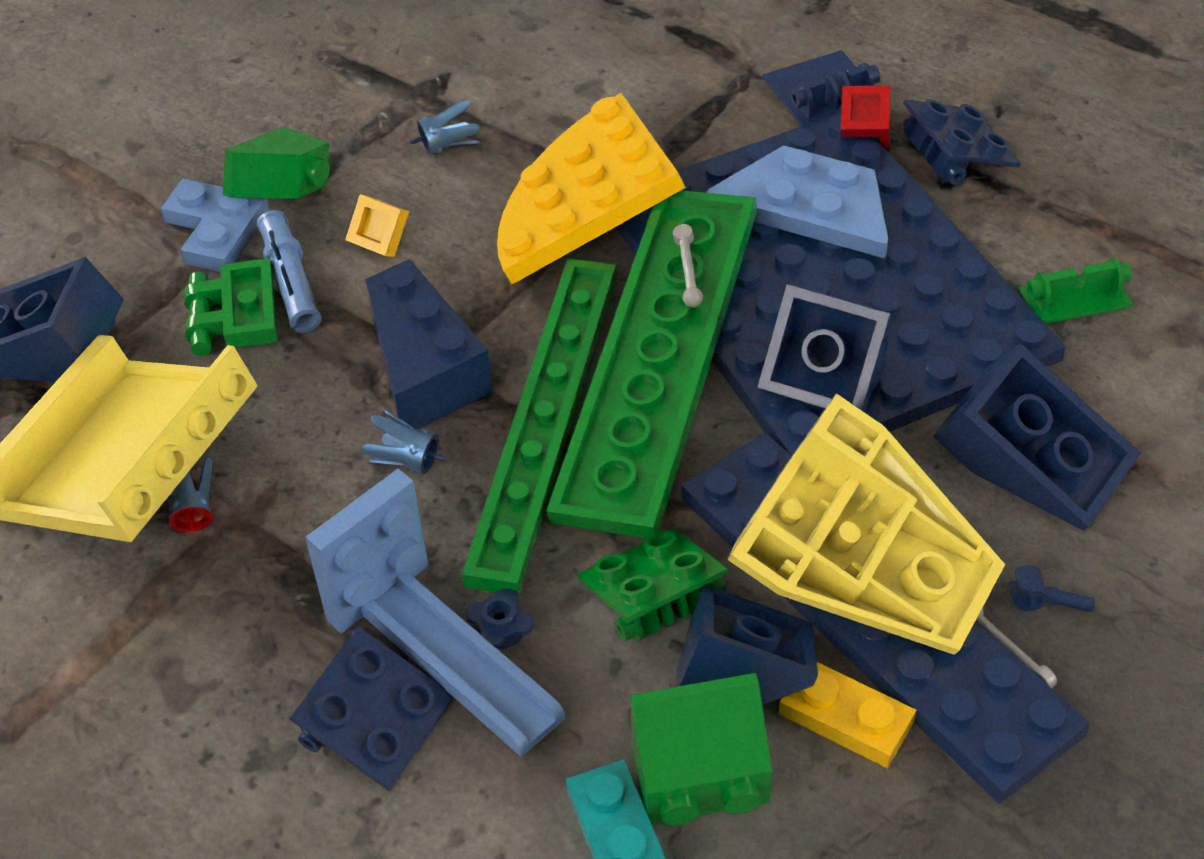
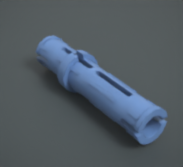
(286, 263)

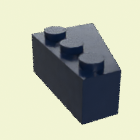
(425, 347)

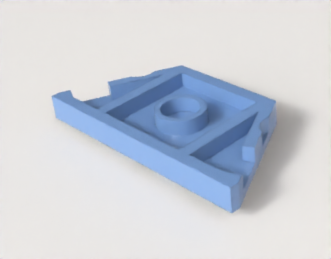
(814, 198)

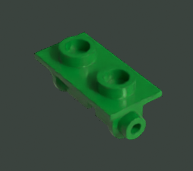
(1069, 296)

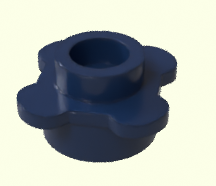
(502, 632)

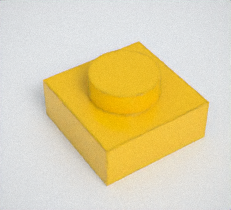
(377, 225)

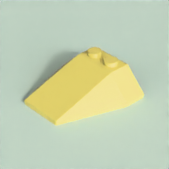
(868, 536)

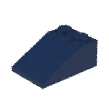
(53, 320)
(1037, 439)

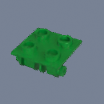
(652, 581)

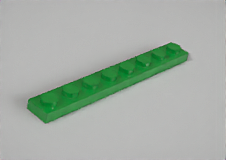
(540, 429)

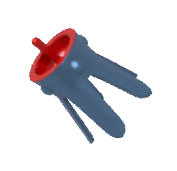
(190, 508)

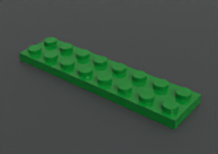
(652, 369)

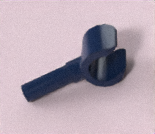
(1031, 593)

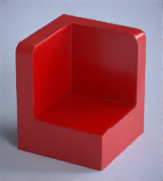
(867, 113)

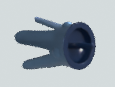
(437, 137)
(403, 445)

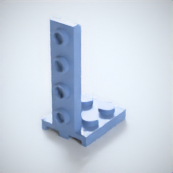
(368, 569)

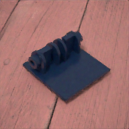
(815, 86)
(954, 137)
(370, 708)

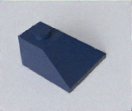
(744, 637)

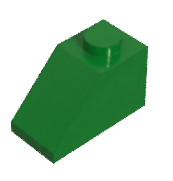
(276, 166)

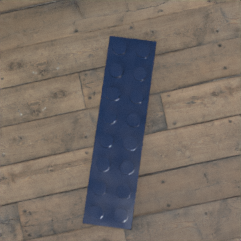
(973, 704)

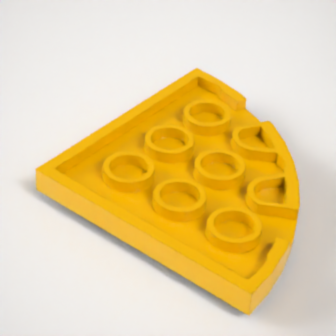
(583, 187)

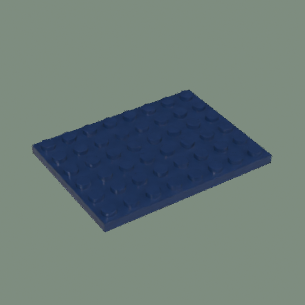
(944, 296)

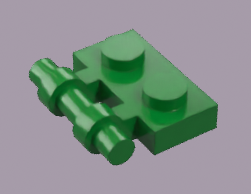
(246, 311)

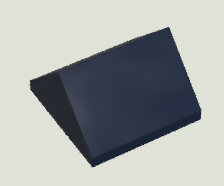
(825, 349)

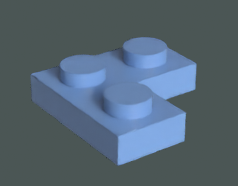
(220, 222)

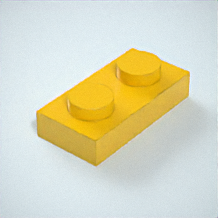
(851, 715)

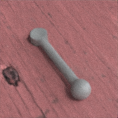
(684, 236)
(1042, 671)

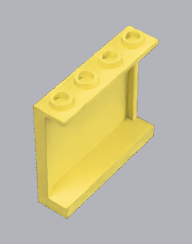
(115, 440)

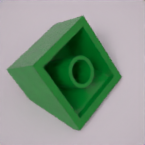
(701, 749)

